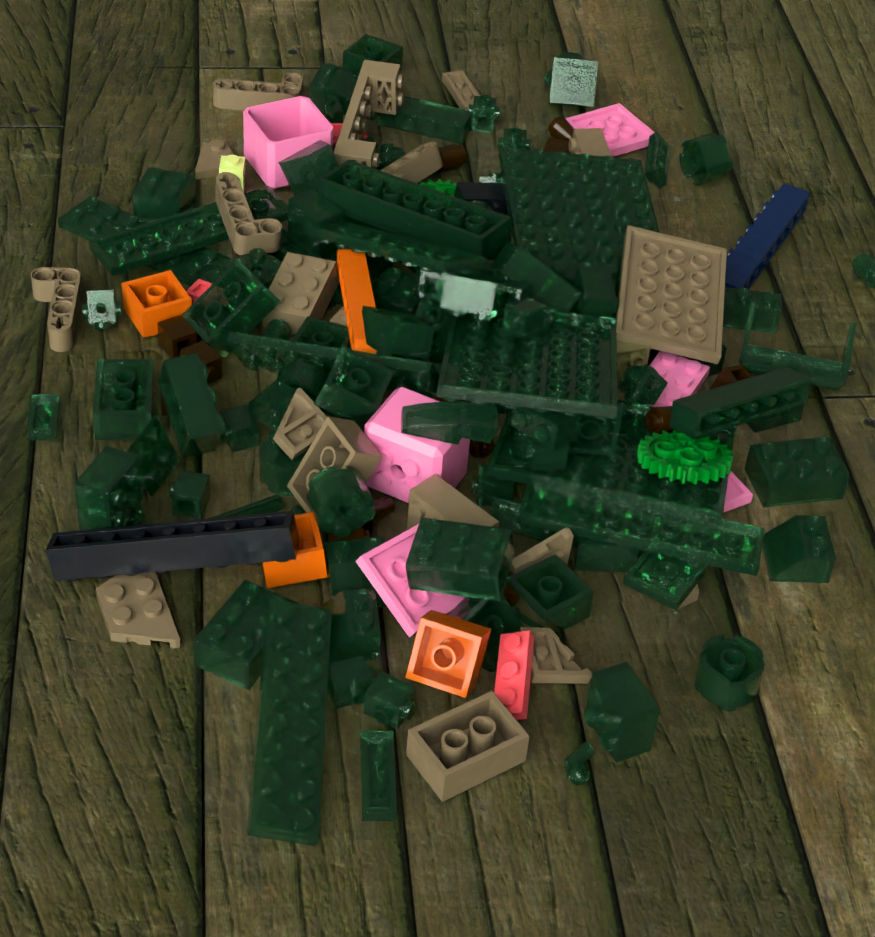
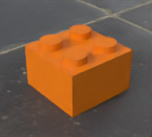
(154, 300)
(310, 558)
(448, 653)

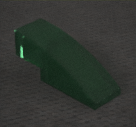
(450, 421)

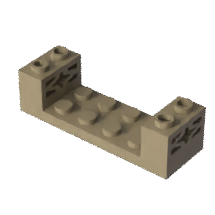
(375, 91)

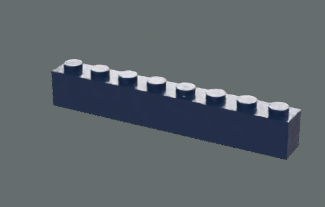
(765, 236)

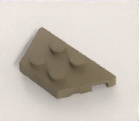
(136, 610)

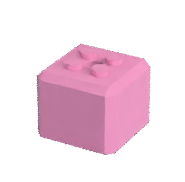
(279, 131)
(410, 458)

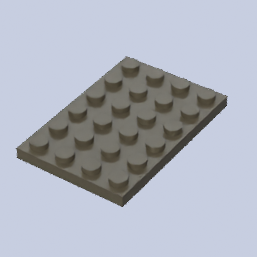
(671, 294)

